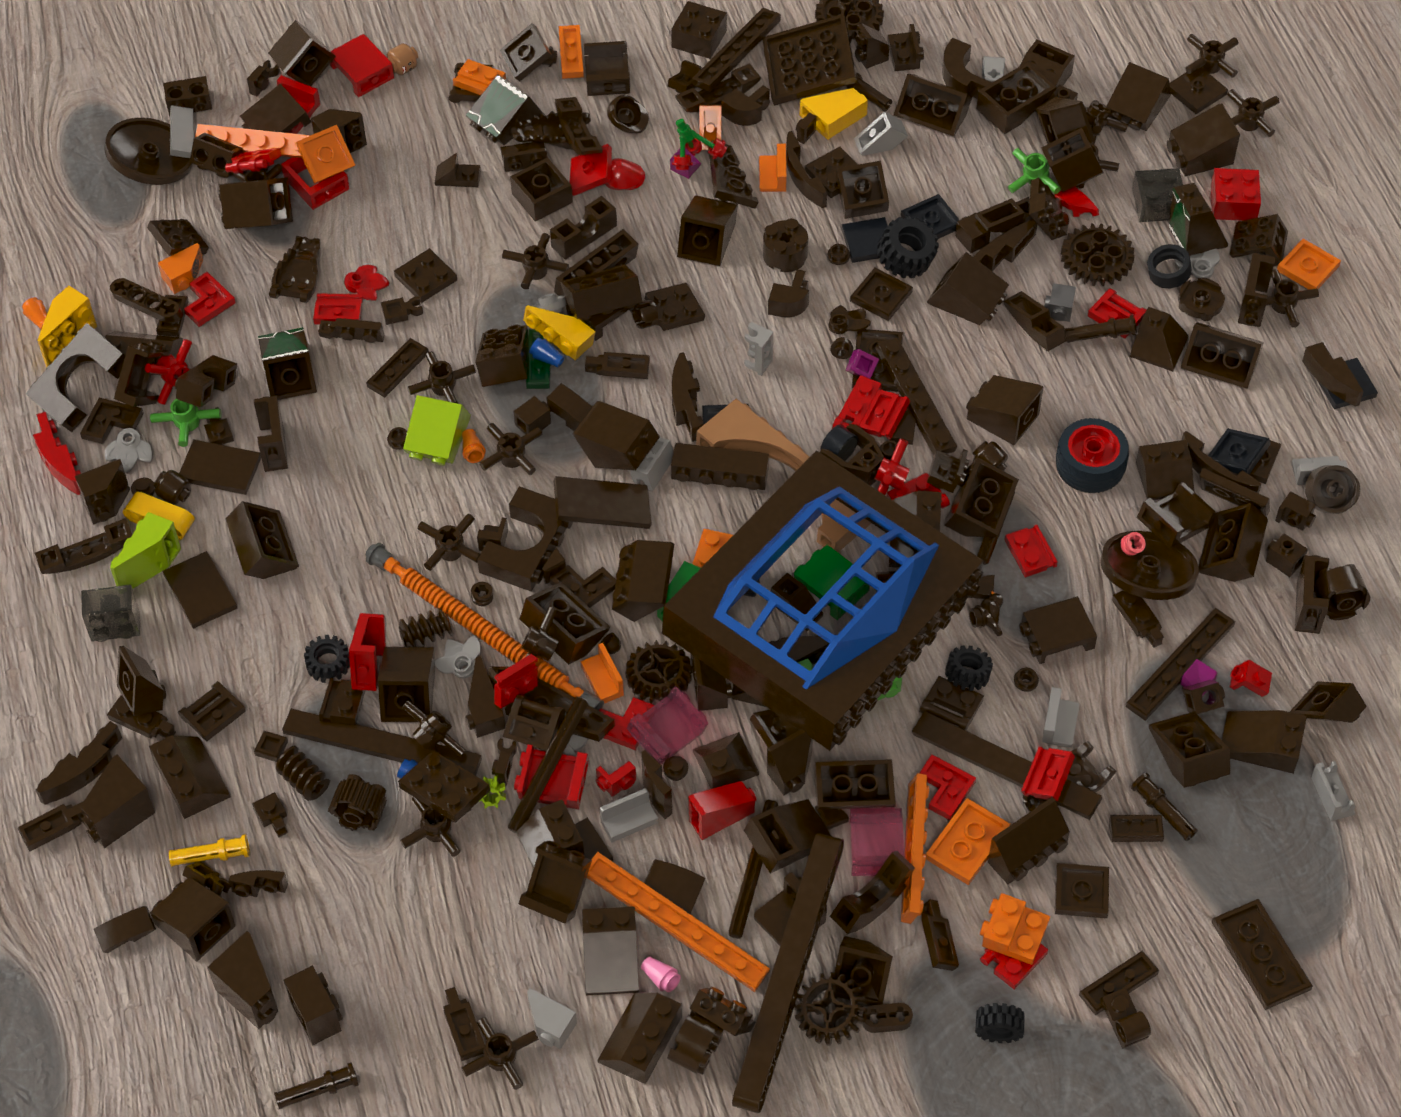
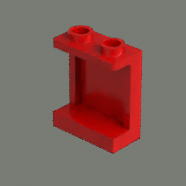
(362, 64)
(304, 95)
(366, 644)
(565, 782)

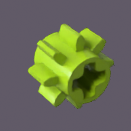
(496, 788)

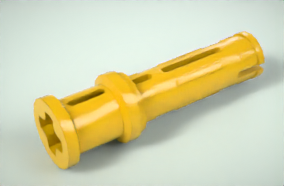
(222, 849)

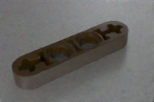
(117, 289)

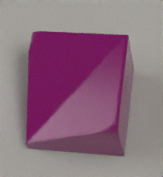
(692, 168)
(862, 364)
(1198, 673)

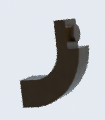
(954, 71)
(876, 897)

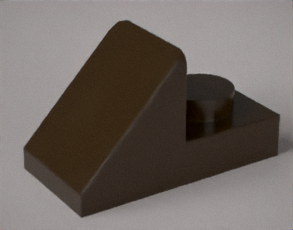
(459, 175)

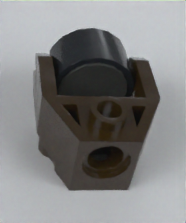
(840, 445)

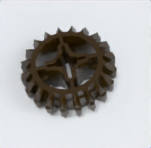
(667, 661)
(830, 986)

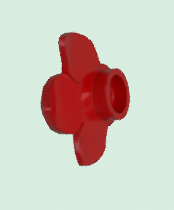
(366, 282)

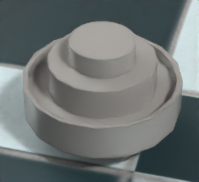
(551, 302)

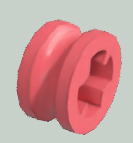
(1126, 544)

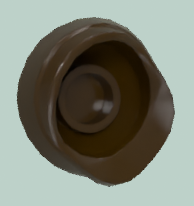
(628, 114)

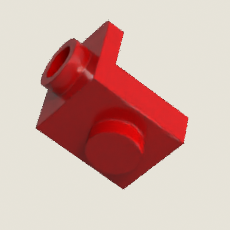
(1252, 677)
(617, 781)

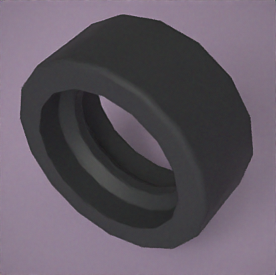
(1173, 279)

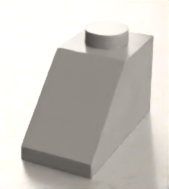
(881, 135)
(551, 1019)

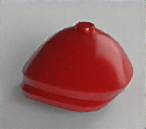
(625, 175)

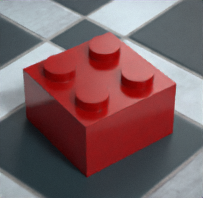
(1235, 194)

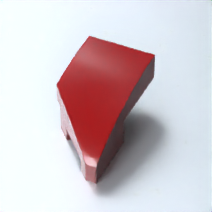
(1077, 202)

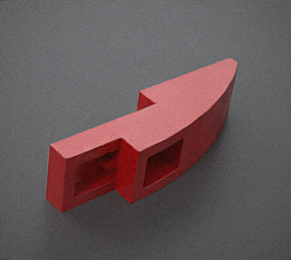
(56, 456)

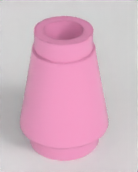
(661, 974)

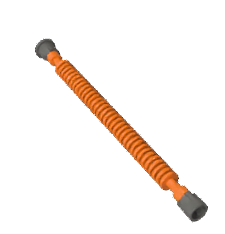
(473, 622)

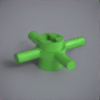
(1034, 167)
(185, 417)

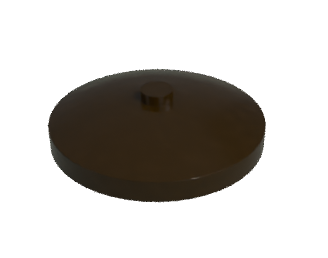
(142, 152)
(1154, 572)

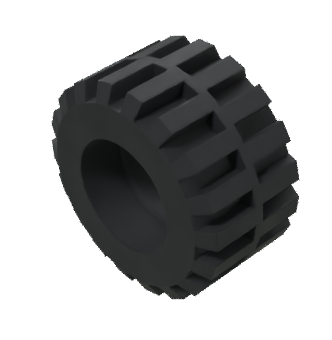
(915, 235)

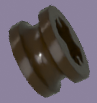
(487, 598)

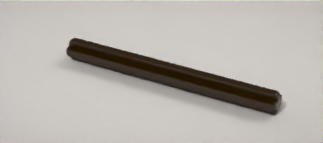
(548, 764)
(748, 887)

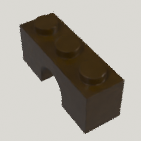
(598, 220)
(198, 383)

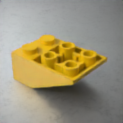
(65, 317)

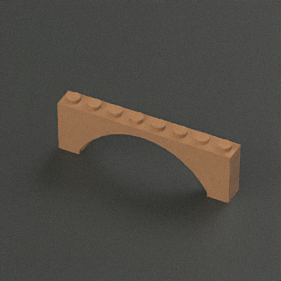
(744, 430)

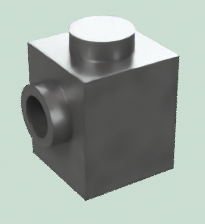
(1060, 302)

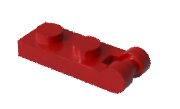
(858, 402)

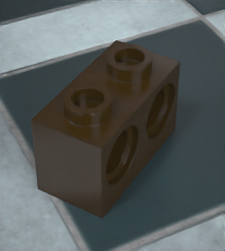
(188, 93)
(217, 151)

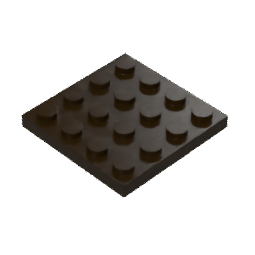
(809, 59)

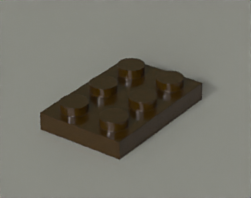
(444, 786)

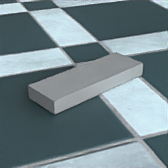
(181, 131)

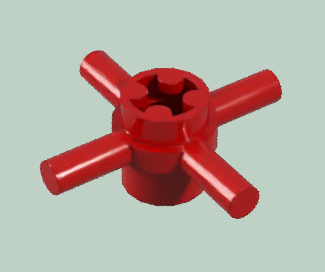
(170, 369)
(891, 472)

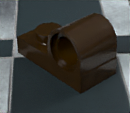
(1126, 1021)

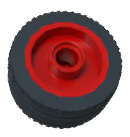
(1092, 455)

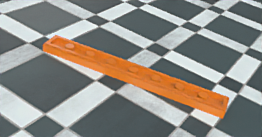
(677, 922)

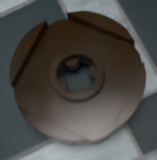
(1200, 309)

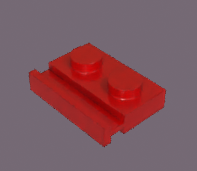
(334, 306)
(884, 414)
(1030, 550)
(516, 680)
(1048, 773)

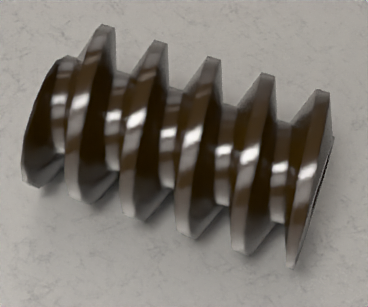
(424, 627)
(302, 773)

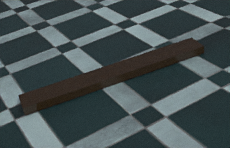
(370, 740)
(998, 761)

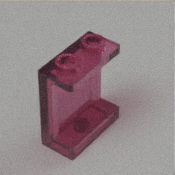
(668, 726)
(874, 837)

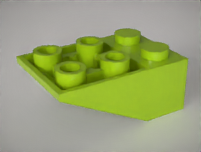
(146, 552)

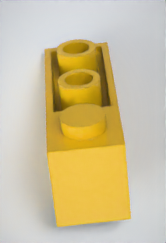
(564, 331)

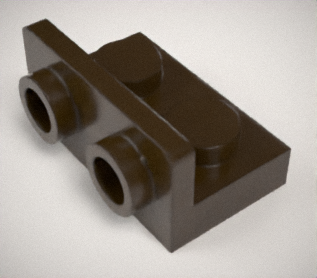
(906, 50)
(522, 155)

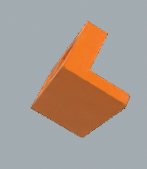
(773, 171)
(603, 675)

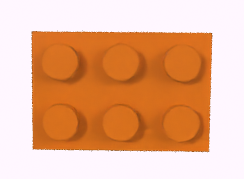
(966, 841)

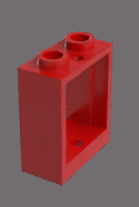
(315, 195)

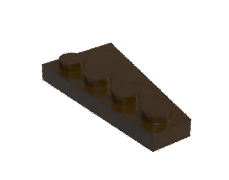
(730, 181)
(592, 725)

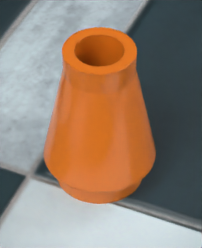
(35, 311)
(472, 449)

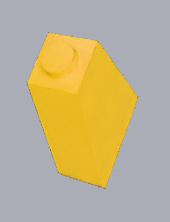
(835, 110)

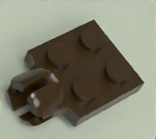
(668, 308)

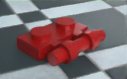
(253, 160)
(1010, 969)

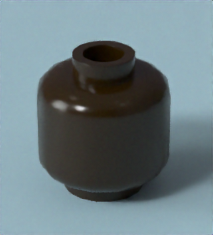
(992, 454)
(172, 487)

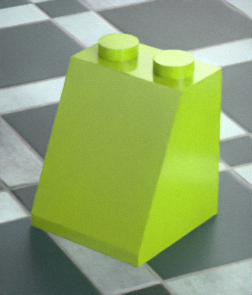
(435, 430)

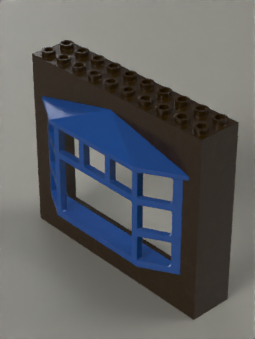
(869, 648)

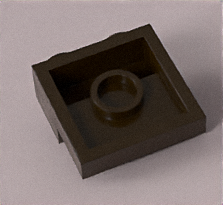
(1047, 210)
(722, 1012)

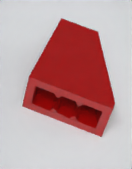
(720, 807)

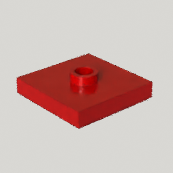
(590, 170)

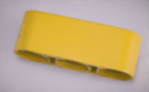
(142, 503)

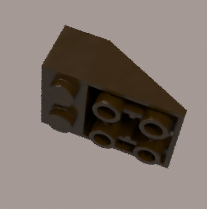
(1050, 62)
(503, 355)
(785, 833)

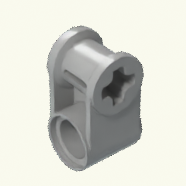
(993, 68)

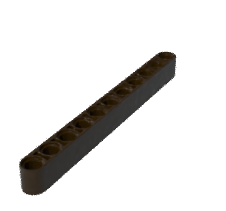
(788, 973)

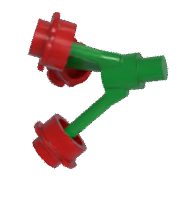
(692, 142)

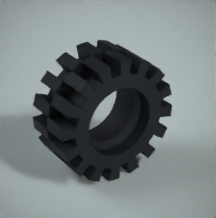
(322, 647)
(964, 676)
(1000, 1023)

